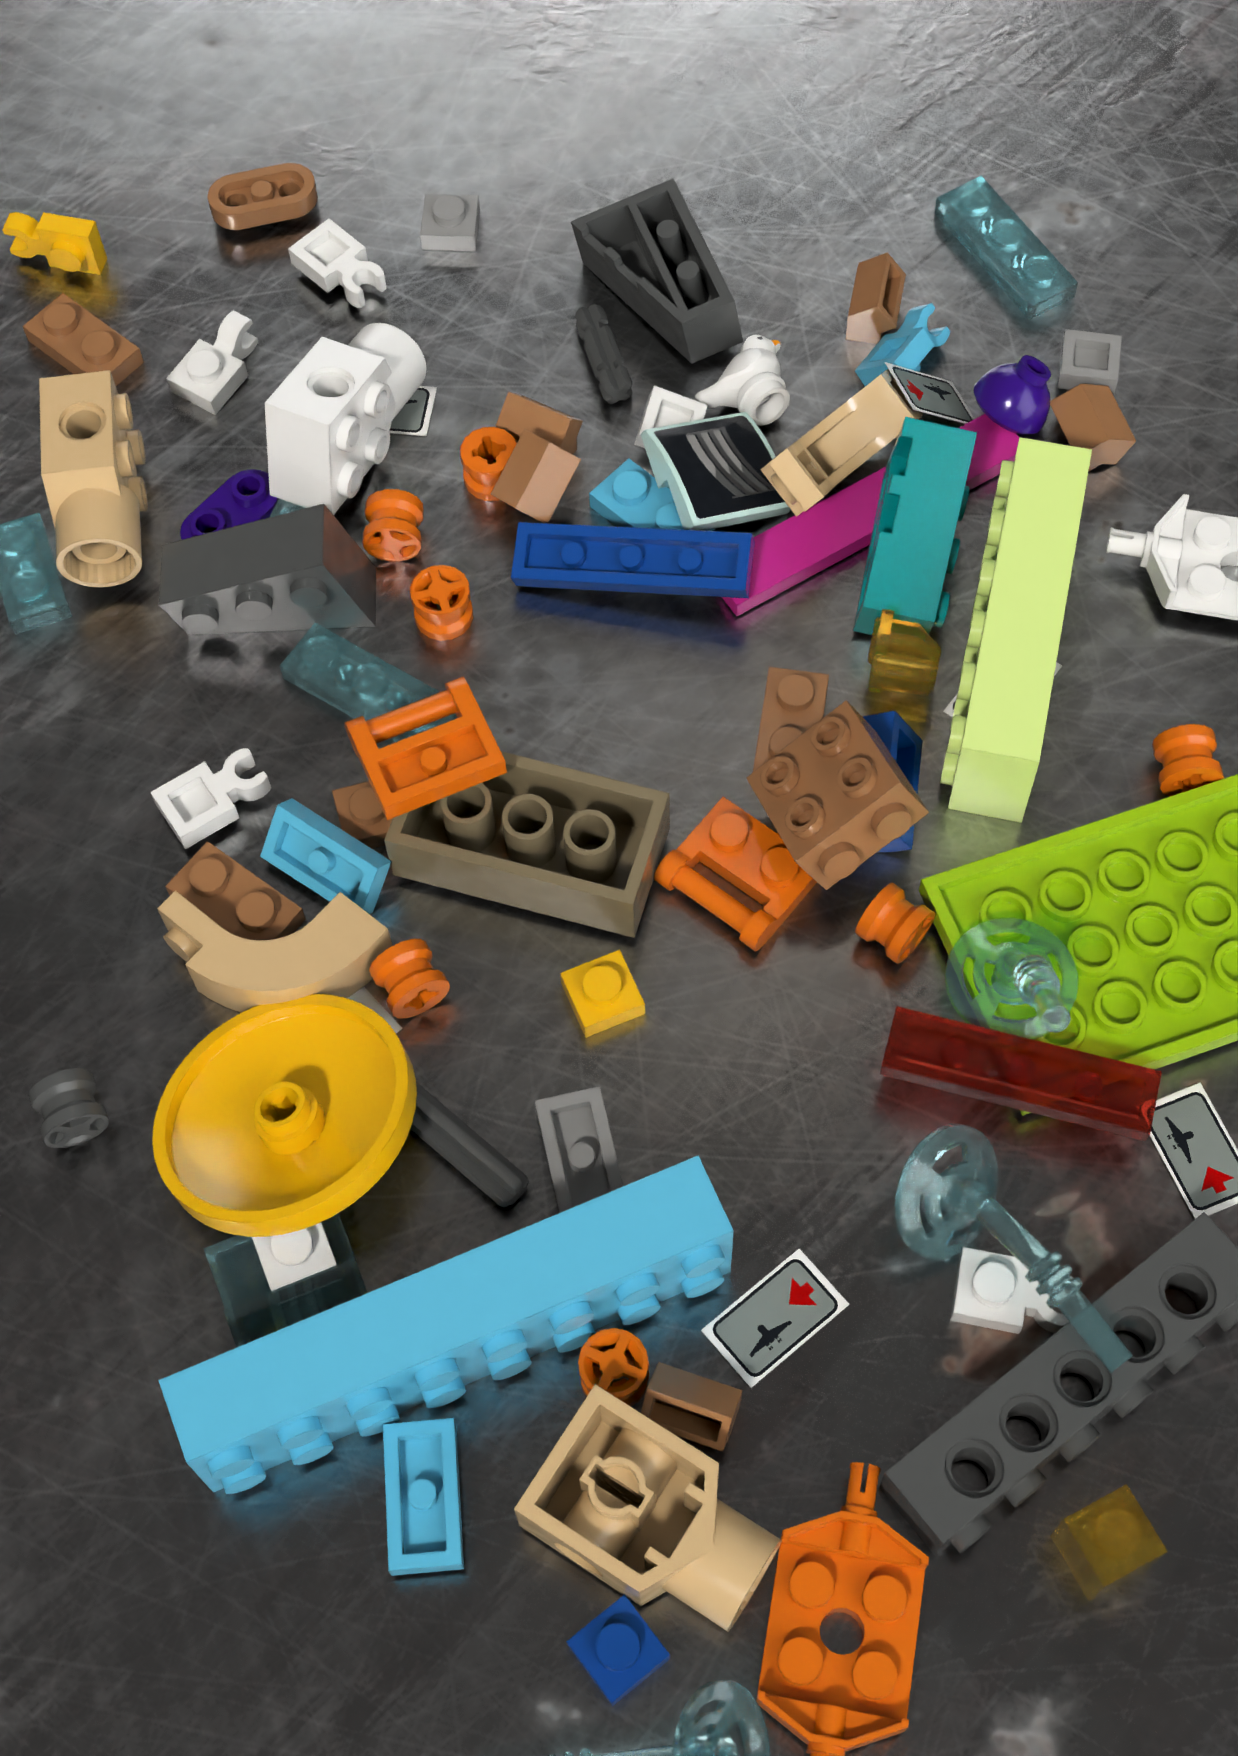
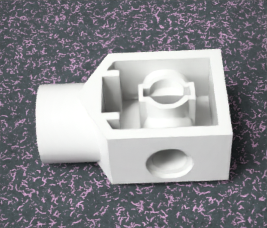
(337, 414)

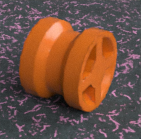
(477, 458)
(393, 525)
(449, 590)
(1186, 758)
(895, 923)
(409, 978)
(618, 1355)

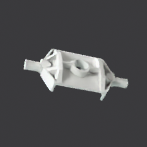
(1187, 559)

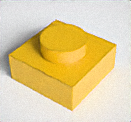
(602, 993)

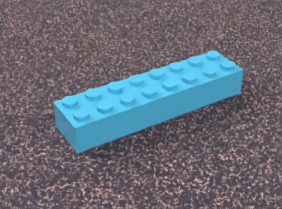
(449, 1327)

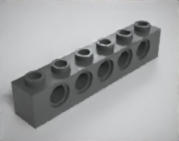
(922, 1483)

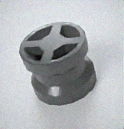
(68, 1108)

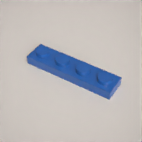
(633, 559)

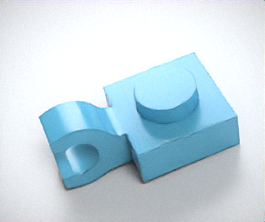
(904, 347)

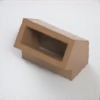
(875, 299)
(546, 422)
(1094, 422)
(535, 476)
(696, 1395)

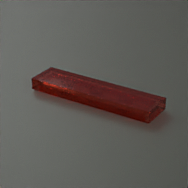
(1021, 1073)

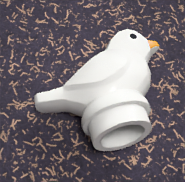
(751, 383)

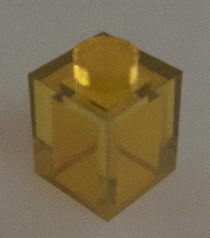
(1108, 1542)

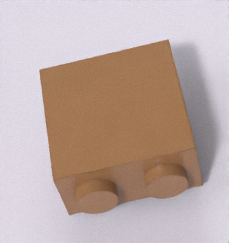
(836, 796)

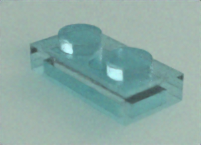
(29, 576)

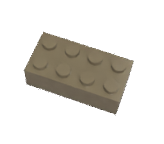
(541, 843)

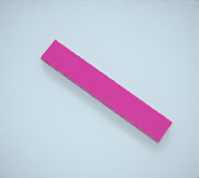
(846, 522)

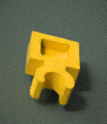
(64, 240)

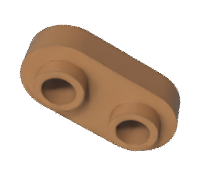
(262, 196)

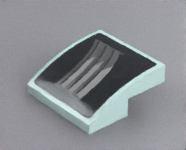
(714, 471)

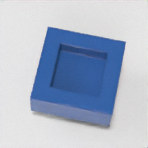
(618, 1650)

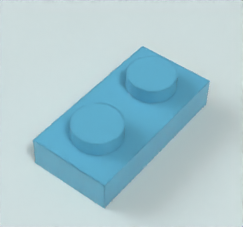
(633, 500)
(324, 856)
(422, 1497)

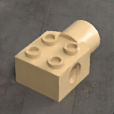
(92, 477)
(645, 1513)

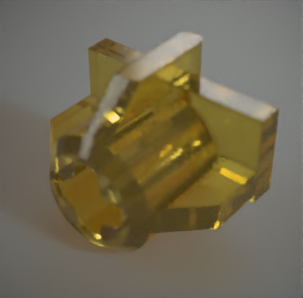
(902, 657)

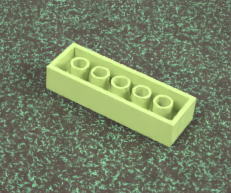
(1015, 630)

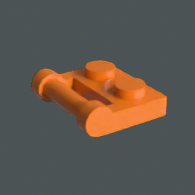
(432, 761)
(749, 859)

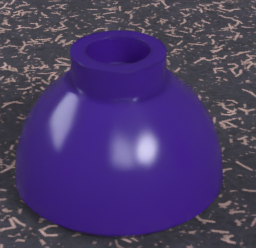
(1016, 395)

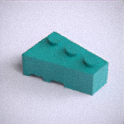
(916, 526)

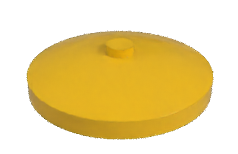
(284, 1115)

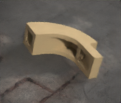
(839, 443)
(240, 973)

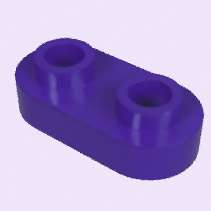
(230, 506)

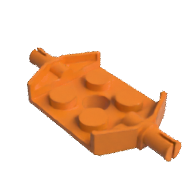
(854, 1568)

